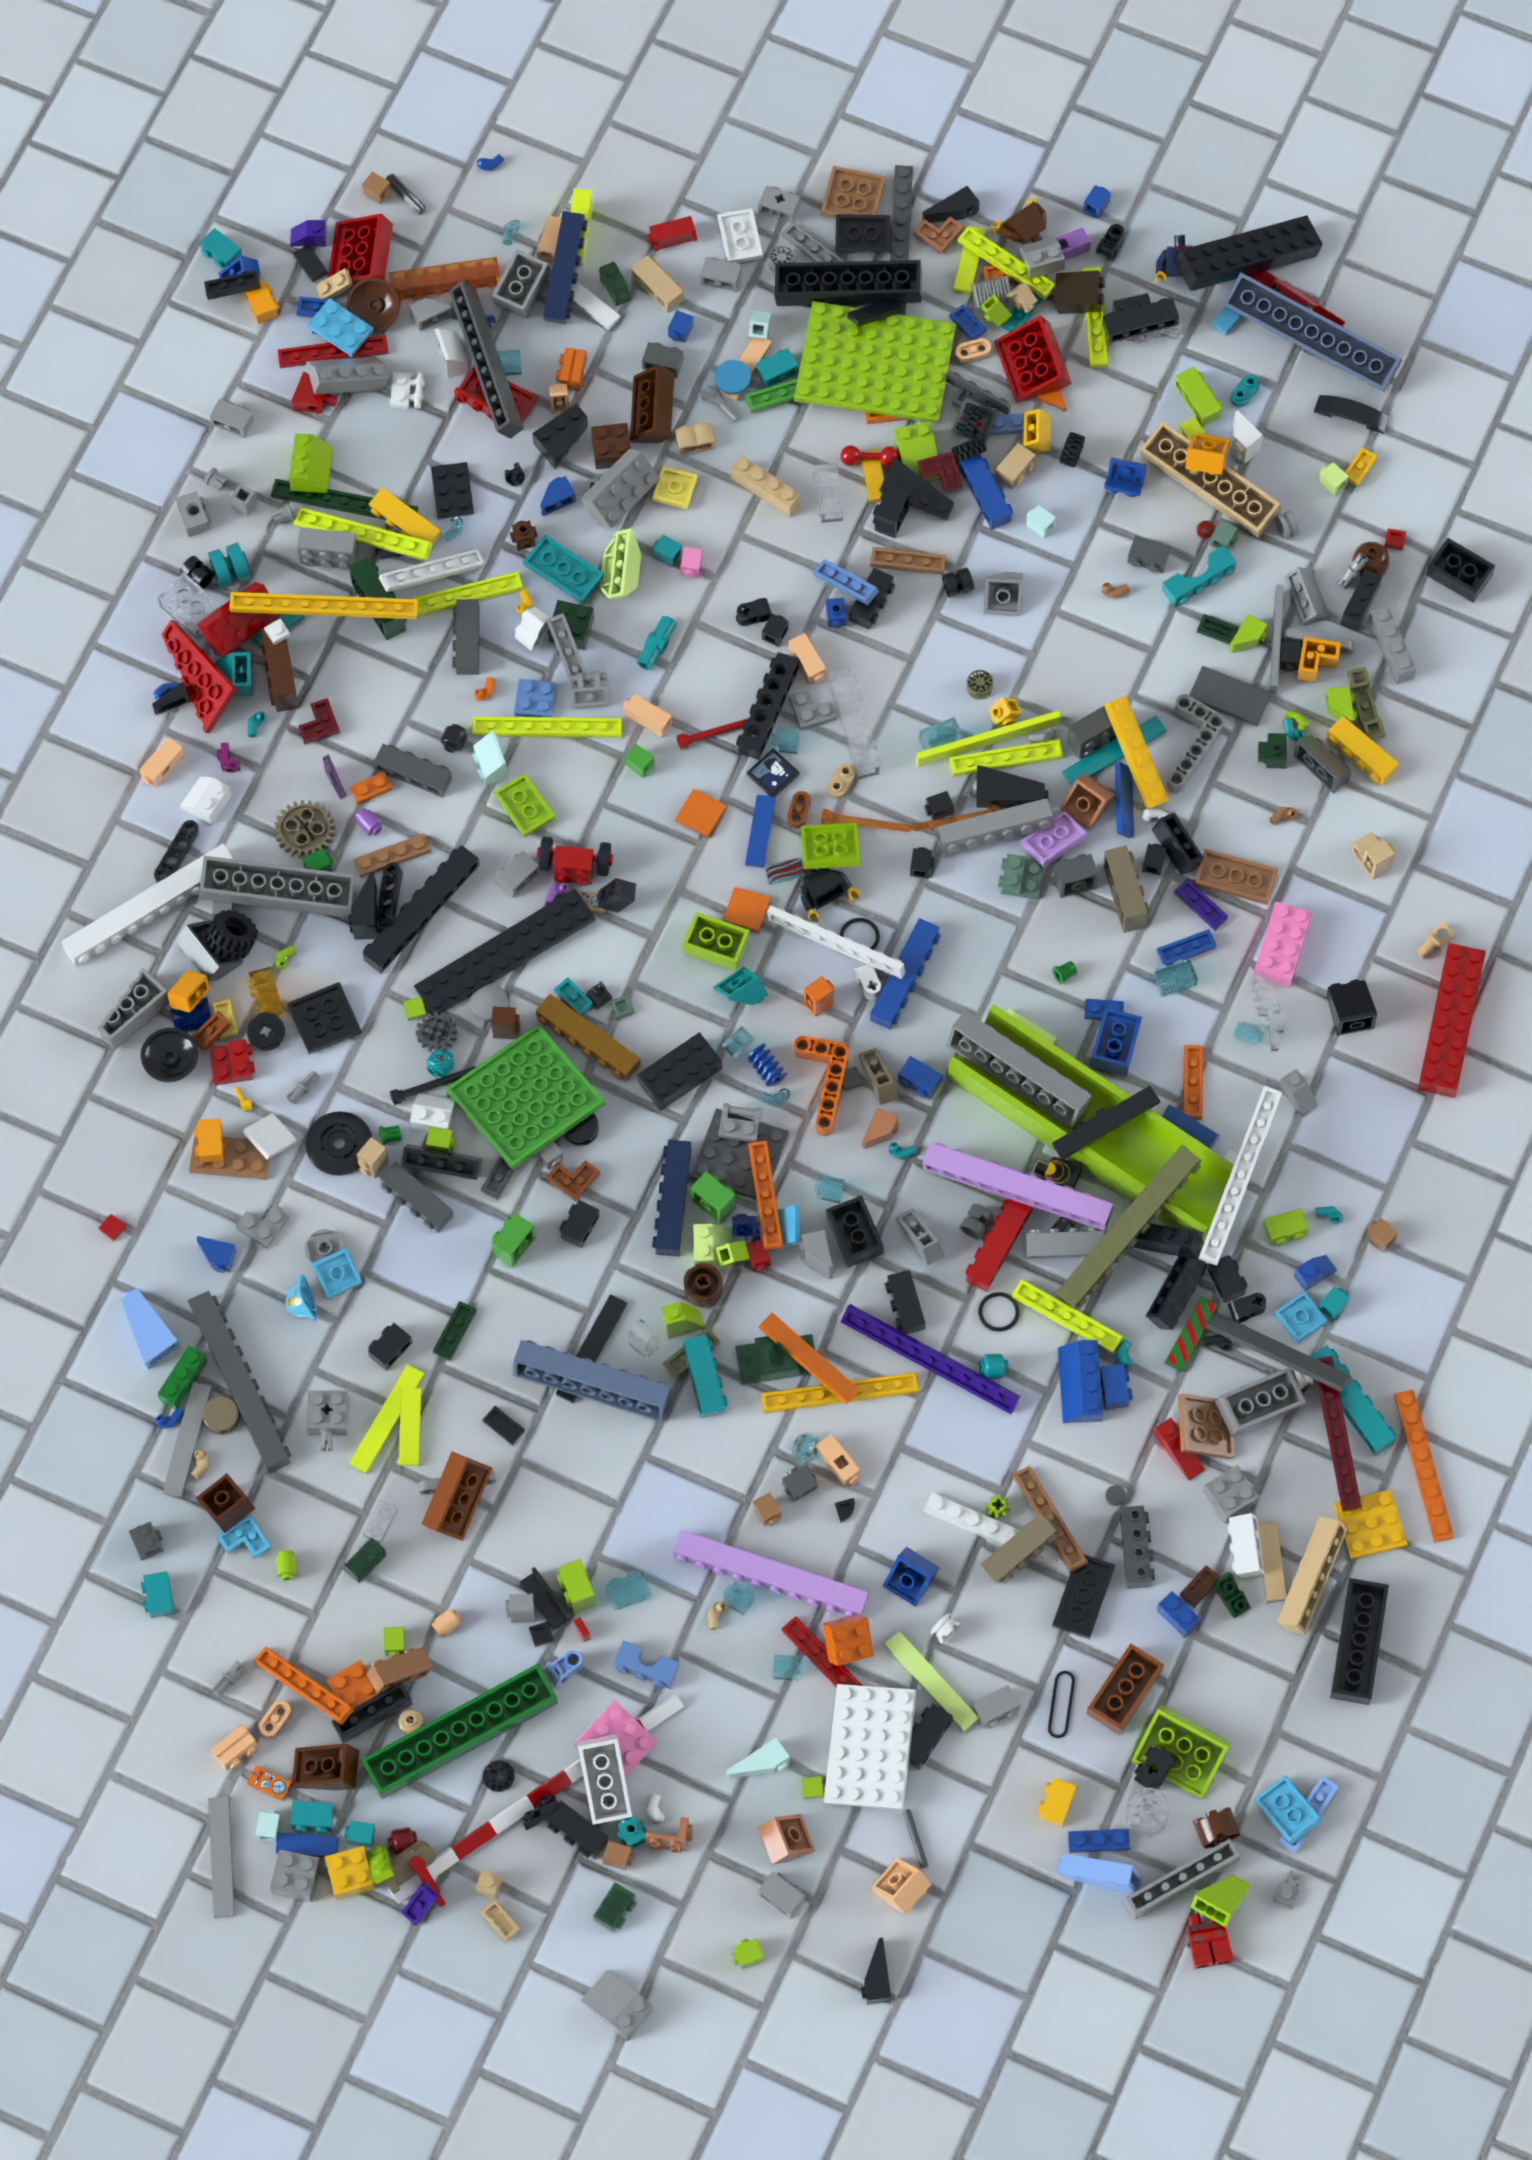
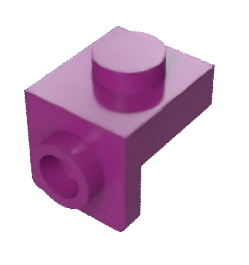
(223, 756)

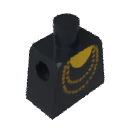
(1060, 1171)

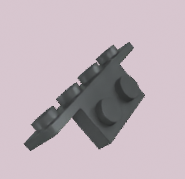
(971, 390)

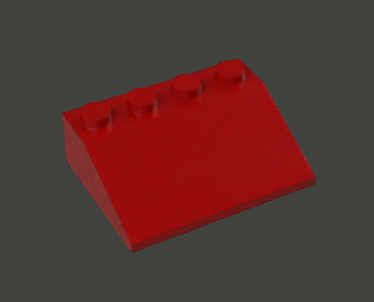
(361, 247)
(1032, 360)

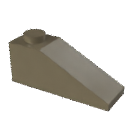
(879, 1076)

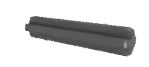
(406, 194)

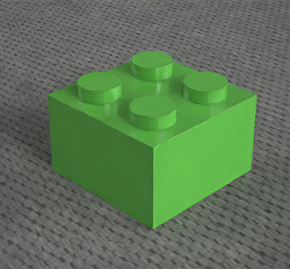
(713, 1197)
(513, 1239)

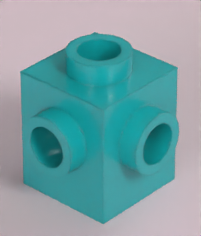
(631, 1839)

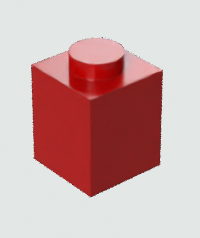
(759, 1258)

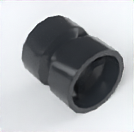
(197, 571)
(958, 582)

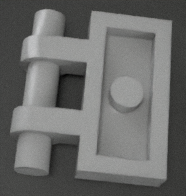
(591, 695)

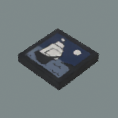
(773, 773)

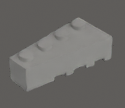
(134, 1009)

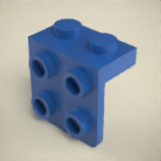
(1125, 477)

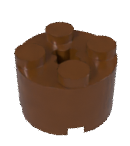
(694, 1279)
(1216, 1827)

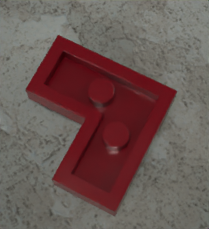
(942, 465)
(323, 725)

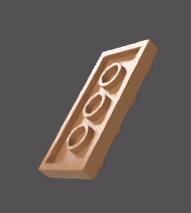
(1236, 876)
(240, 1160)

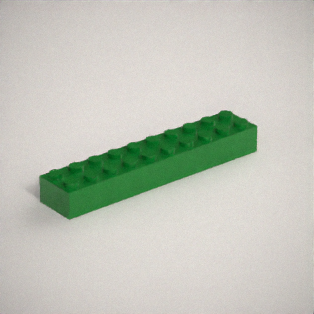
(459, 1731)

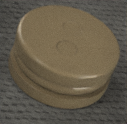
(221, 1415)

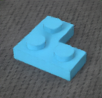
(245, 1532)

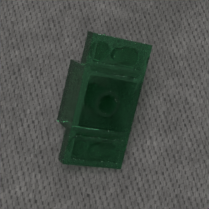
(768, 1361)

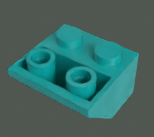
(239, 670)

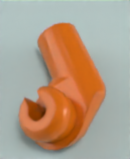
(483, 694)

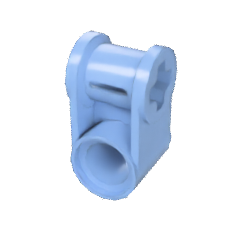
(564, 1668)

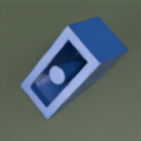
(240, 265)
(557, 495)
(218, 1254)
(1314, 1271)

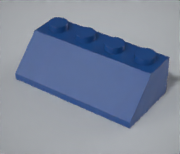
(1080, 1382)

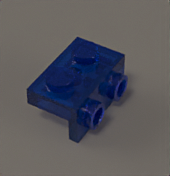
(193, 1020)
(745, 1226)

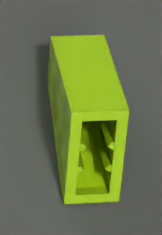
(681, 1319)
(1221, 1899)

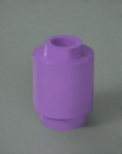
(368, 822)

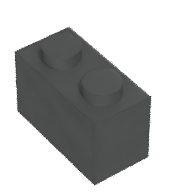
(661, 355)
(1148, 554)

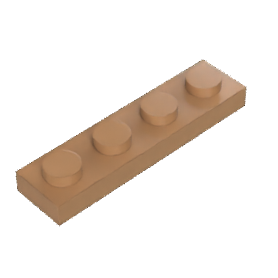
(908, 560)
(398, 853)

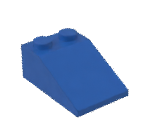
(1115, 1042)

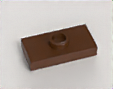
(1199, 1586)

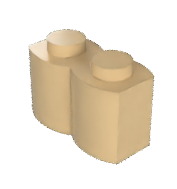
(694, 438)

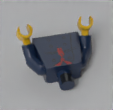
(1166, 262)

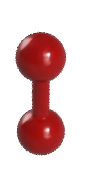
(851, 455)

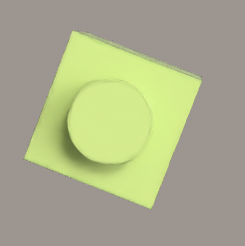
(1333, 478)

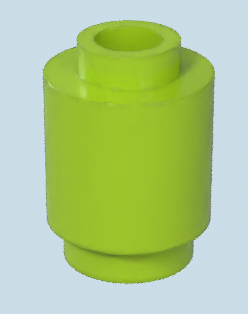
(286, 1565)

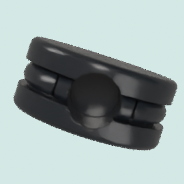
(584, 1132)

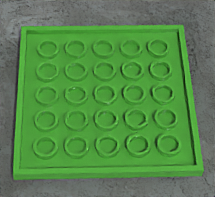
(525, 1096)

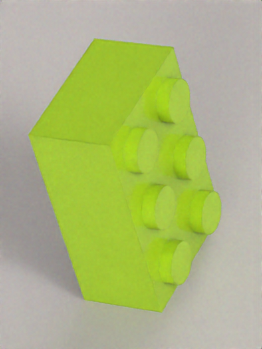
(716, 941)

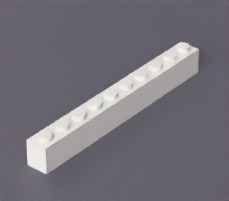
(138, 910)

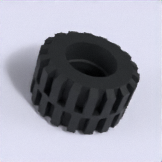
(231, 935)

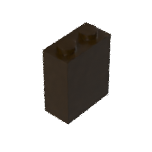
(1079, 292)

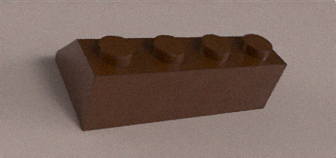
(652, 405)

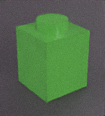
(640, 761)

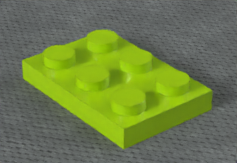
(524, 805)

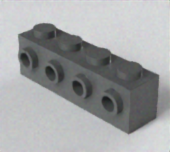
(1135, 1547)

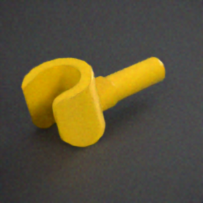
(245, 1103)

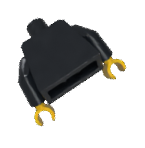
(823, 887)

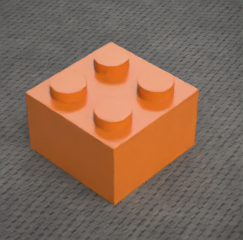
(848, 1639)
(352, 1685)

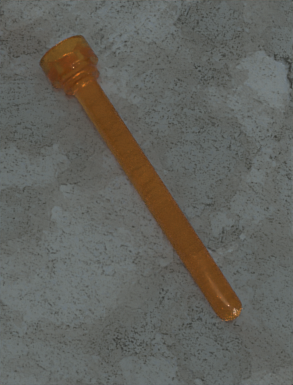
(829, 817)
(935, 823)

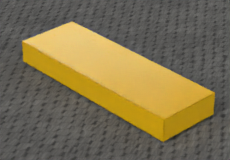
(873, 477)

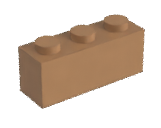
(399, 1668)

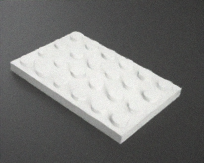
(870, 1747)

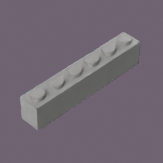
(996, 826)
(1182, 1879)

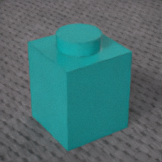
(667, 550)
(1334, 1302)
(360, 1834)

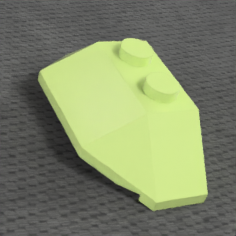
(620, 565)

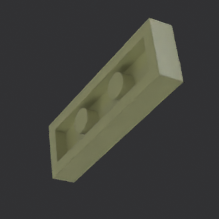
(677, 1362)

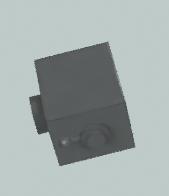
(799, 1482)
(146, 1540)

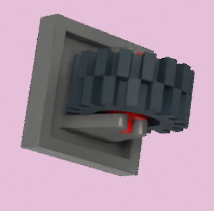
(975, 420)

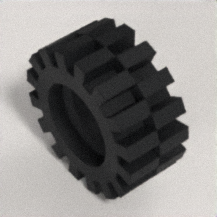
(969, 449)
(1072, 449)

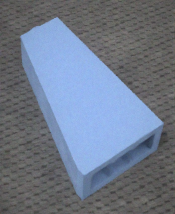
(149, 1330)
(1100, 1873)

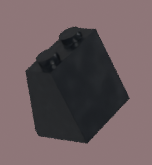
(1351, 1007)

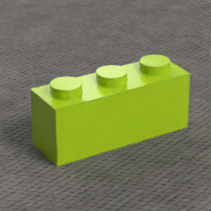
(1198, 396)

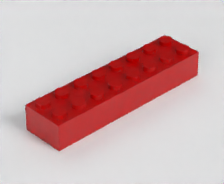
(1451, 1020)

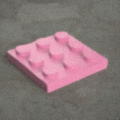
(632, 1737)

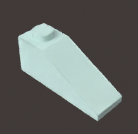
(763, 1761)

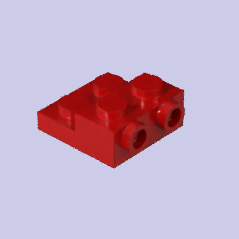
(232, 1062)

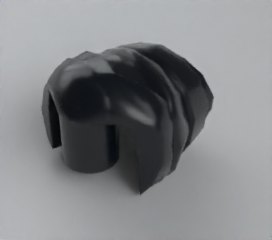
(515, 476)

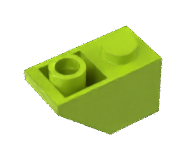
(1340, 702)

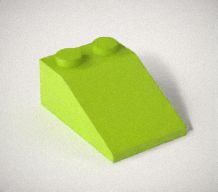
(915, 444)

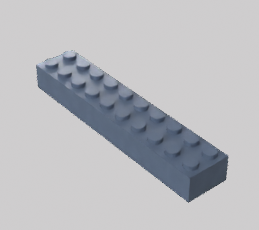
(1312, 332)

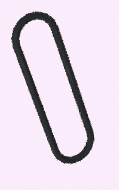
(1069, 1705)

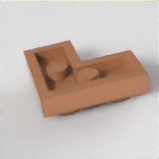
(939, 238)

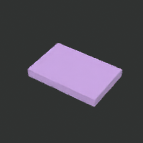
(1055, 841)

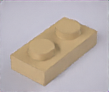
(334, 285)

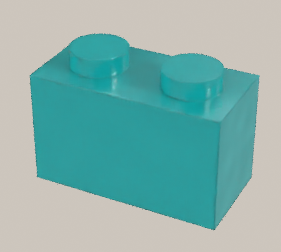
(219, 248)
(776, 368)
(158, 1594)
(312, 1816)

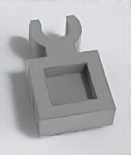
(1288, 1892)

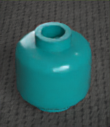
(993, 1366)

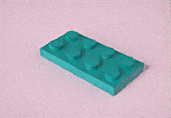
(563, 569)

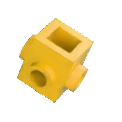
(1005, 711)

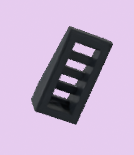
(172, 699)

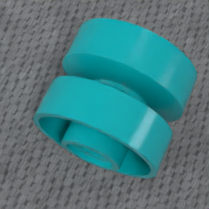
(224, 566)

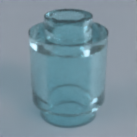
(1248, 1033)

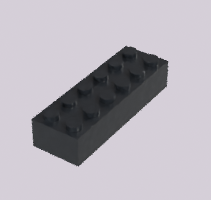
(1359, 1641)

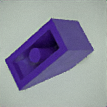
(309, 232)

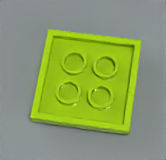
(830, 845)

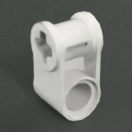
(867, 979)

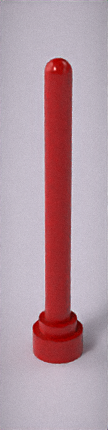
(685, 740)

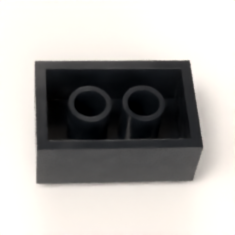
(862, 233)
(1460, 570)
(854, 1231)

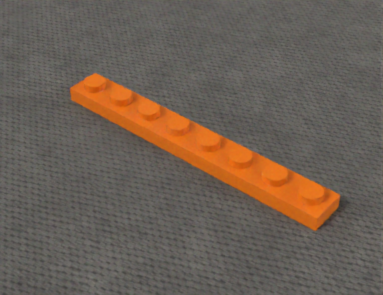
(1423, 1466)

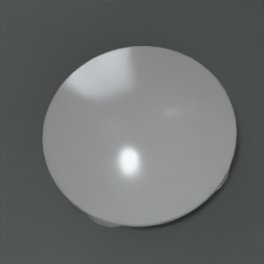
(487, 997)

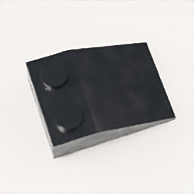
(363, 917)

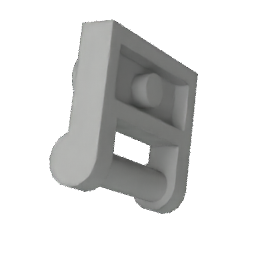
(739, 1129)

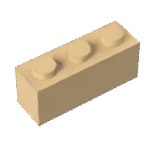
(657, 283)

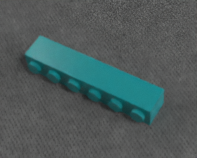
(1359, 1409)

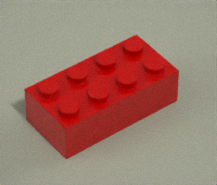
(229, 629)

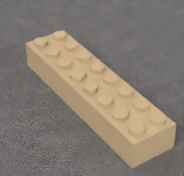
(1225, 492)

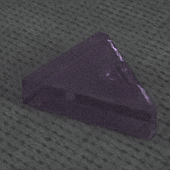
(333, 776)

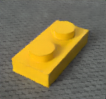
(1360, 466)

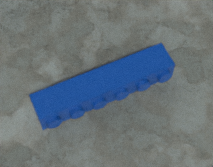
(896, 990)

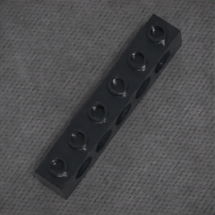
(755, 746)

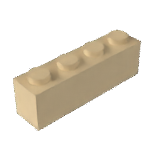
(765, 486)

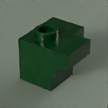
(1273, 751)

